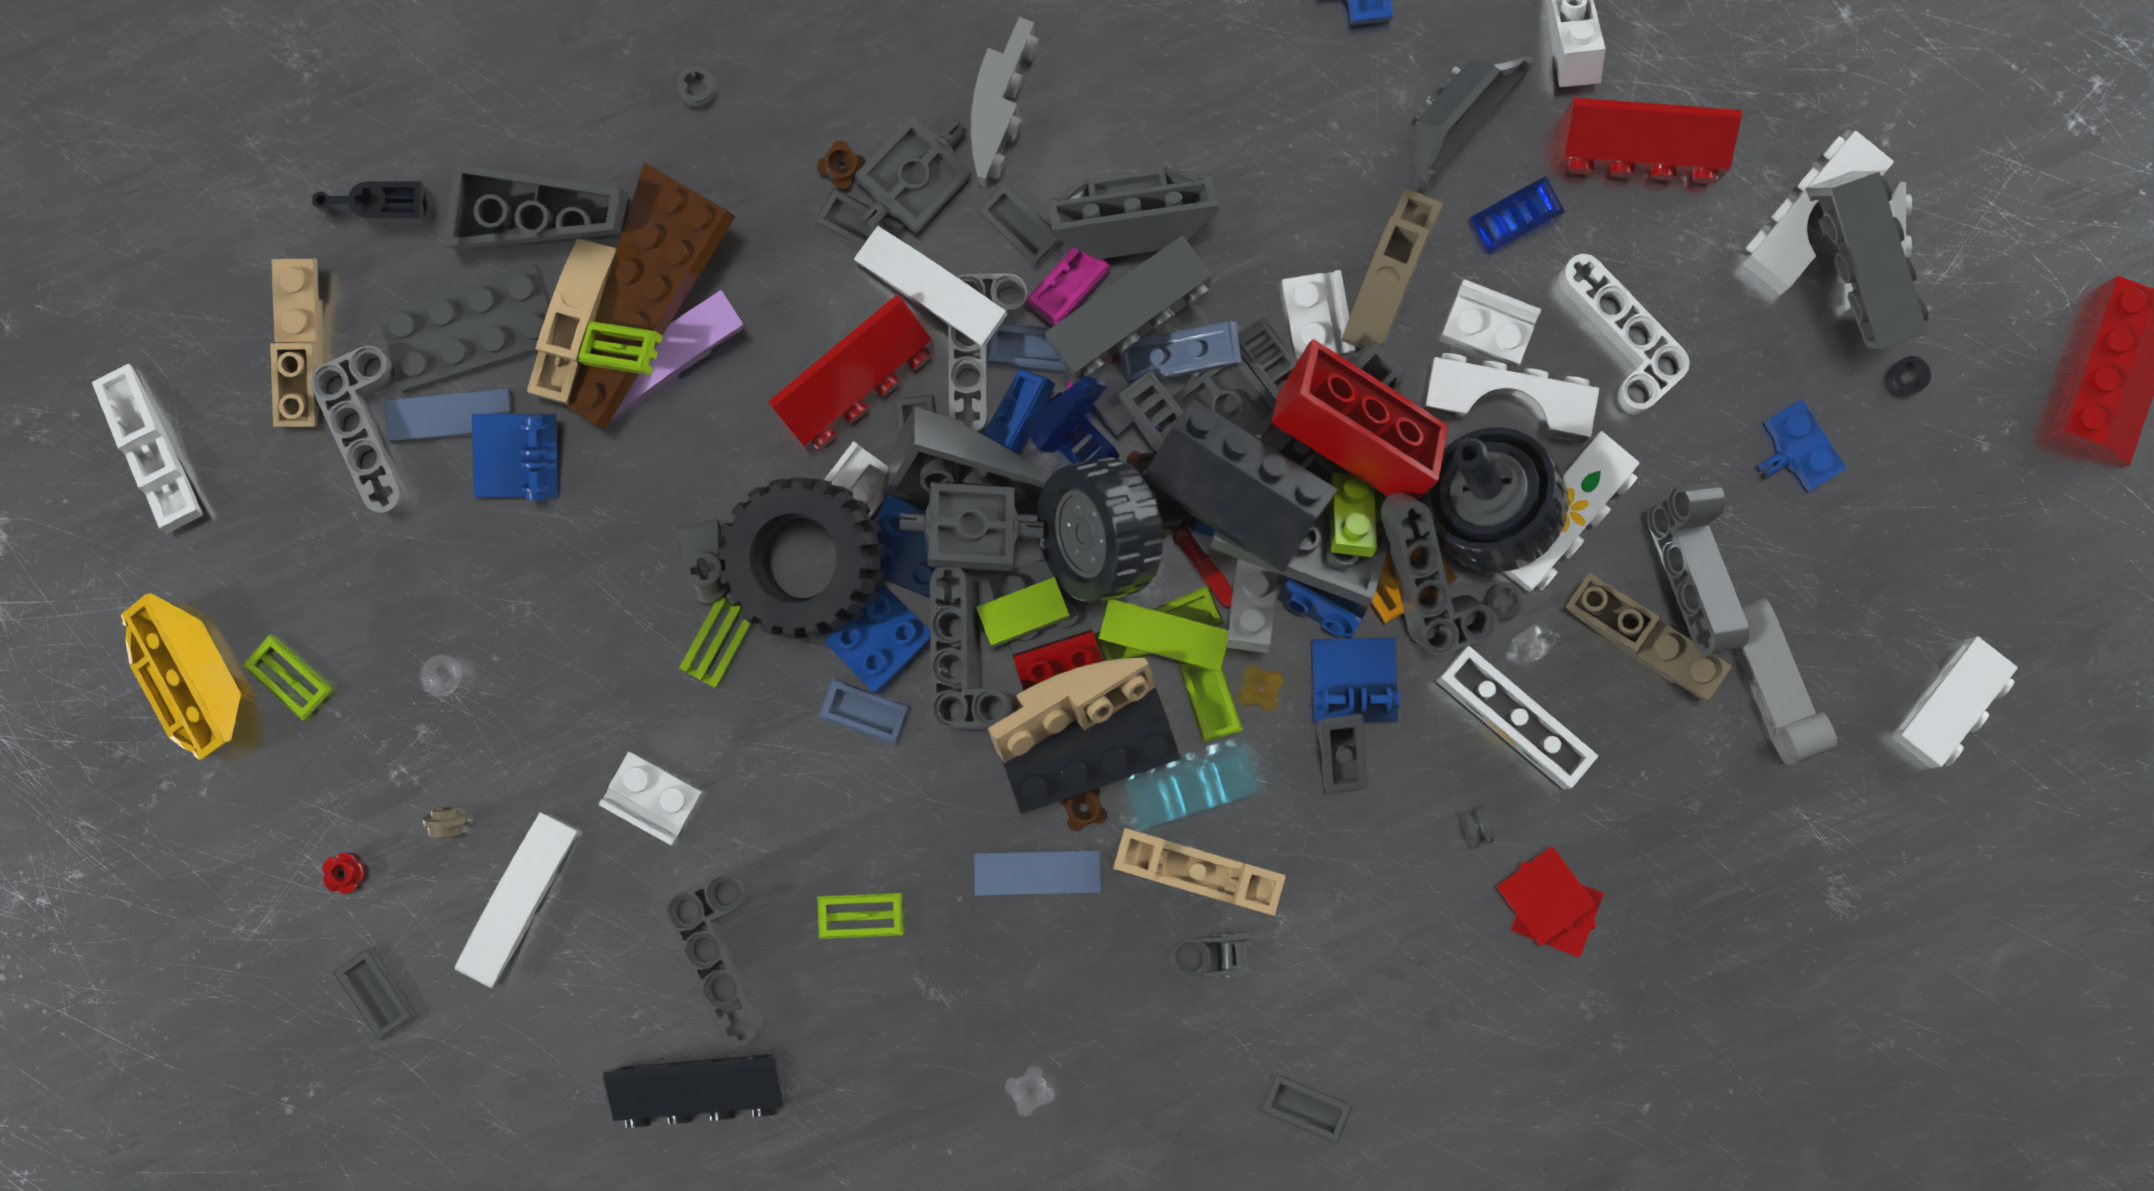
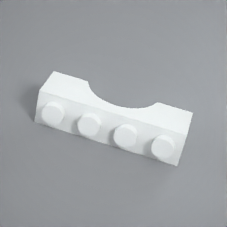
(1786, 250)
(1563, 407)

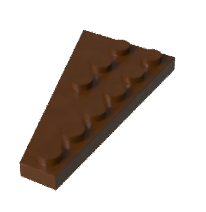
(654, 268)

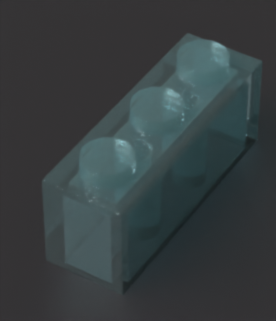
(1191, 785)

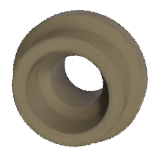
(444, 822)

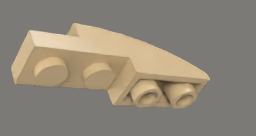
(565, 324)
(297, 341)
(1081, 694)

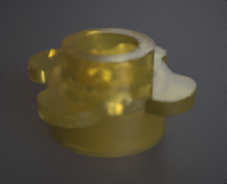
(1250, 694)

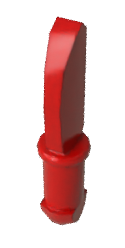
(1206, 568)

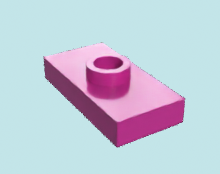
(1067, 286)

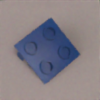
(514, 455)
(904, 549)
(880, 640)
(1355, 678)

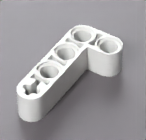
(1617, 328)

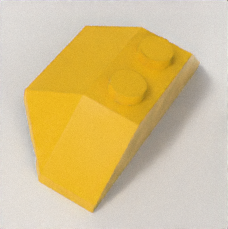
(181, 675)

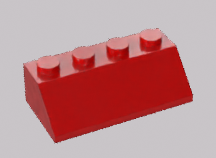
(1648, 139)
(853, 374)
(2111, 375)
(1360, 423)

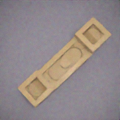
(1199, 872)

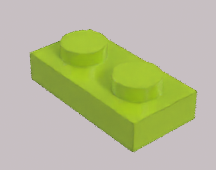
(1352, 516)

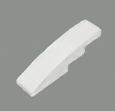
(931, 286)
(147, 448)
(515, 900)

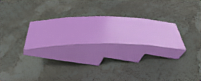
(684, 344)

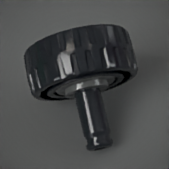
(1497, 500)
(1104, 529)

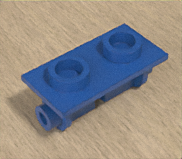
(1334, 613)

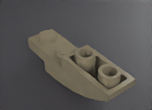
(1392, 270)
(1647, 638)

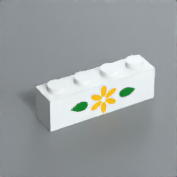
(1590, 483)
(1517, 718)

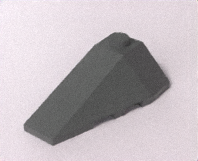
(949, 452)

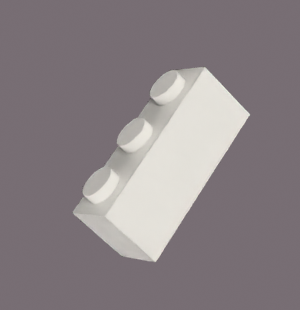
(1955, 703)

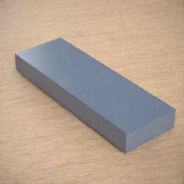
(1183, 352)
(441, 414)
(1037, 873)

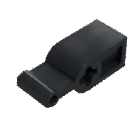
(398, 203)

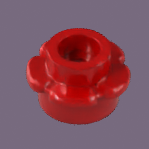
(352, 877)

